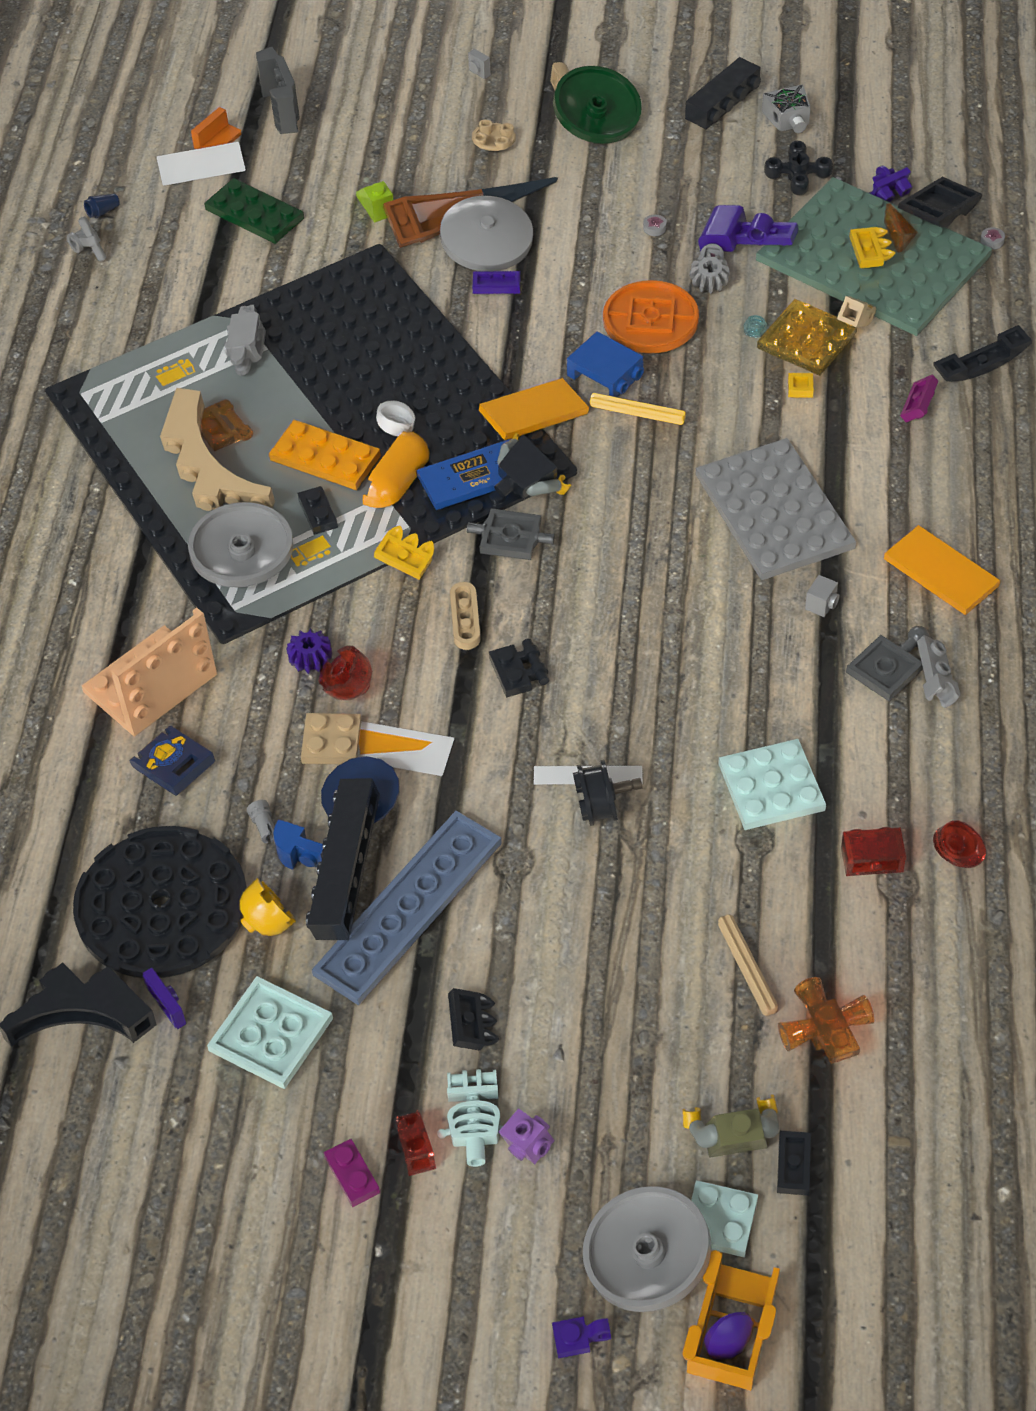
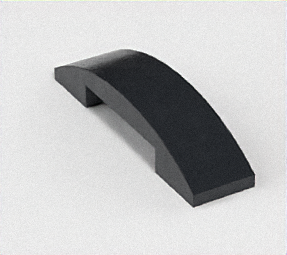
(986, 359)

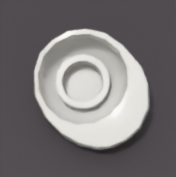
(395, 417)

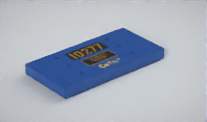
(462, 476)

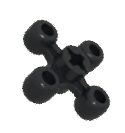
(798, 167)

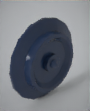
(364, 767)

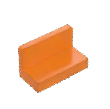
(214, 130)

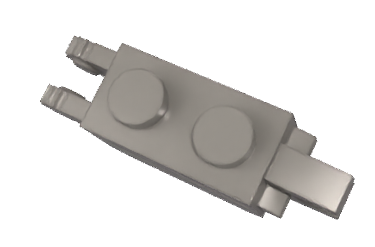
(245, 339)

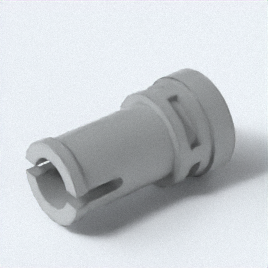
(261, 815)

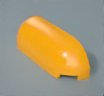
(396, 470)

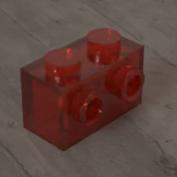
(873, 851)

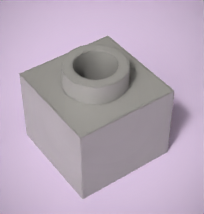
(822, 596)

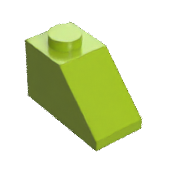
(373, 198)

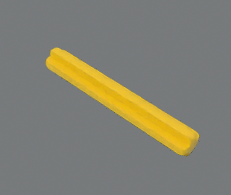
(638, 408)

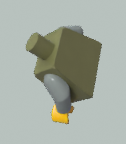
(735, 1130)

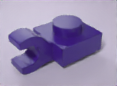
(573, 1336)

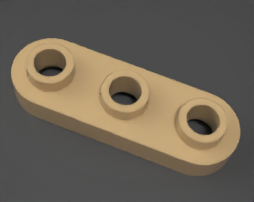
(465, 615)

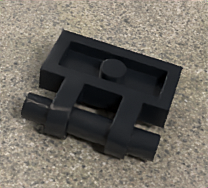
(510, 668)

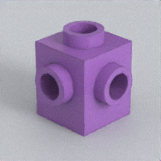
(527, 1136)

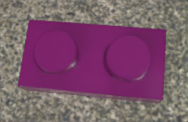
(919, 398)
(351, 1172)

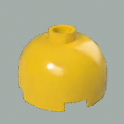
(264, 910)

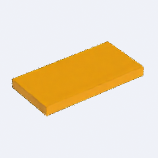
(533, 408)
(941, 570)

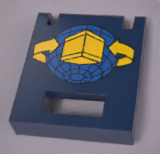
(167, 755)

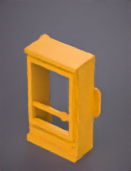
(741, 1287)

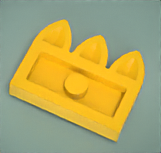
(870, 246)
(404, 553)

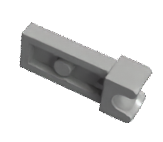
(937, 672)

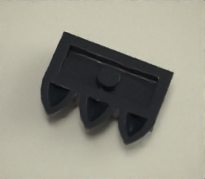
(469, 1019)

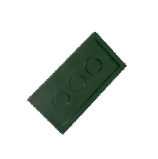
(254, 210)

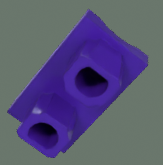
(888, 180)

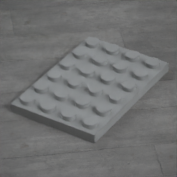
(775, 509)

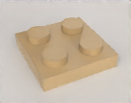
(330, 738)

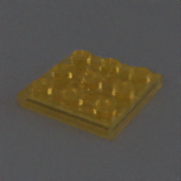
(806, 337)

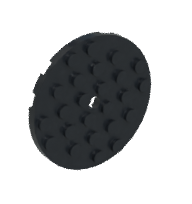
(191, 928)

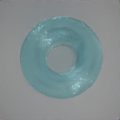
(755, 326)

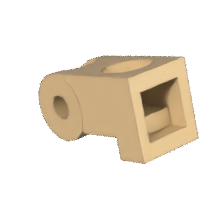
(856, 312)

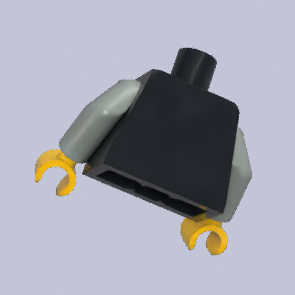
(527, 470)

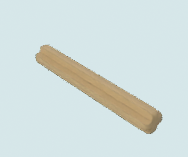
(748, 965)

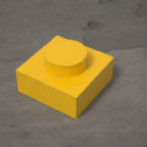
(800, 385)

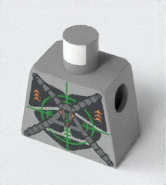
(787, 108)

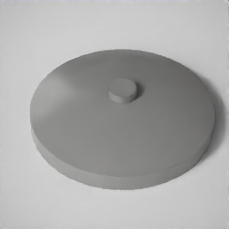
(486, 233)
(240, 544)
(647, 1249)

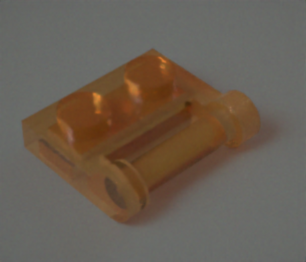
(216, 430)

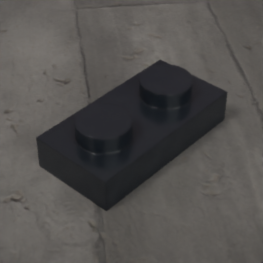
(317, 510)
(794, 1163)

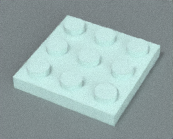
(771, 784)
(270, 1032)

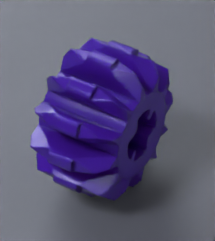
(309, 650)

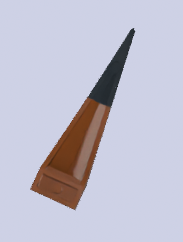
(420, 216)

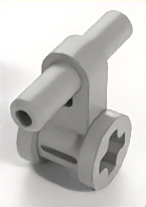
(86, 237)

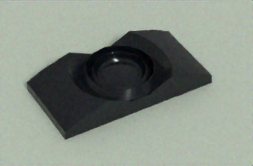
(941, 202)

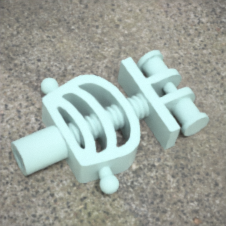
(473, 1121)

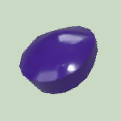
(729, 1336)

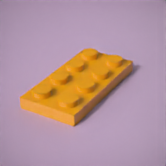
(325, 454)

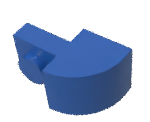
(294, 847)

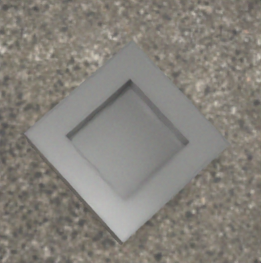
(479, 63)

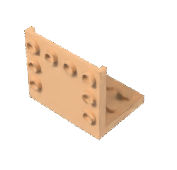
(155, 675)

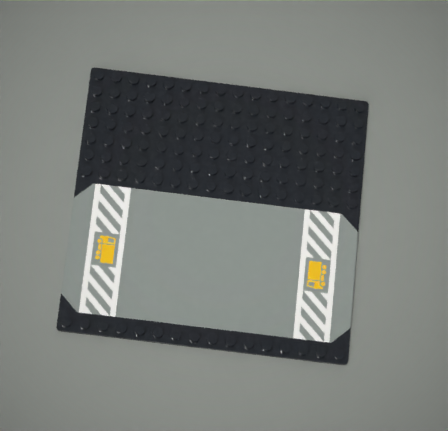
(328, 360)

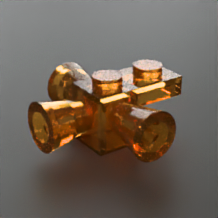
(826, 1022)

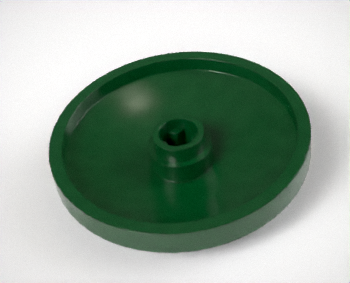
(597, 104)

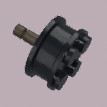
(600, 792)

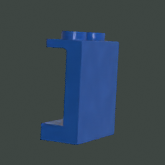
(606, 363)

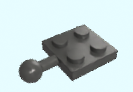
(886, 666)

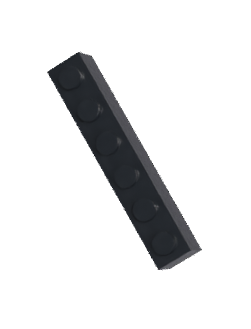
(343, 859)

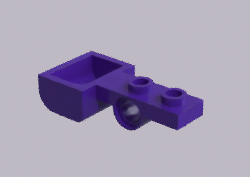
(729, 227)

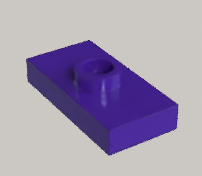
(496, 282)
(165, 998)

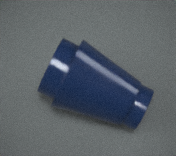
(100, 204)

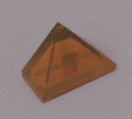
(898, 228)

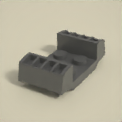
(280, 86)

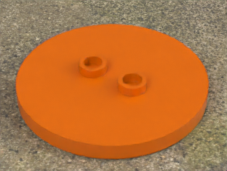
(651, 316)

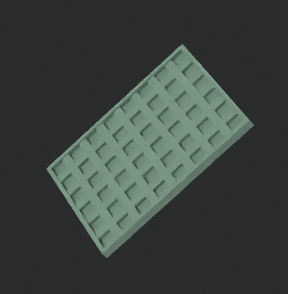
(906, 288)

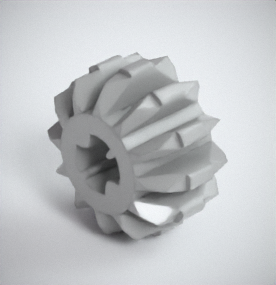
(709, 273)

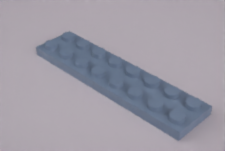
(406, 907)

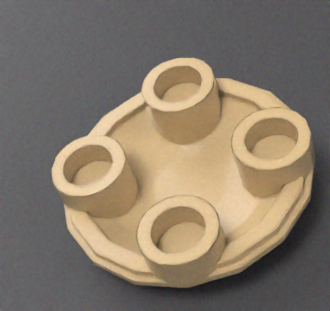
(493, 135)

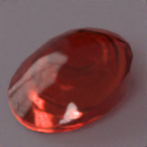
(959, 844)

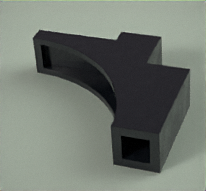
(67, 1000)

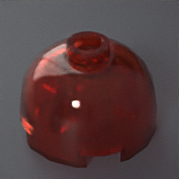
(347, 674)

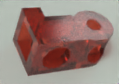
(415, 1143)

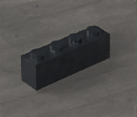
(722, 93)

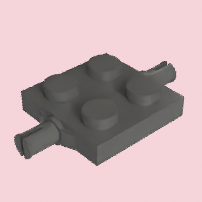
(510, 534)

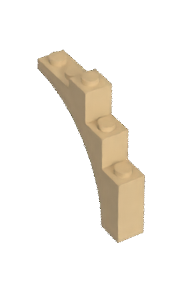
(213, 482)

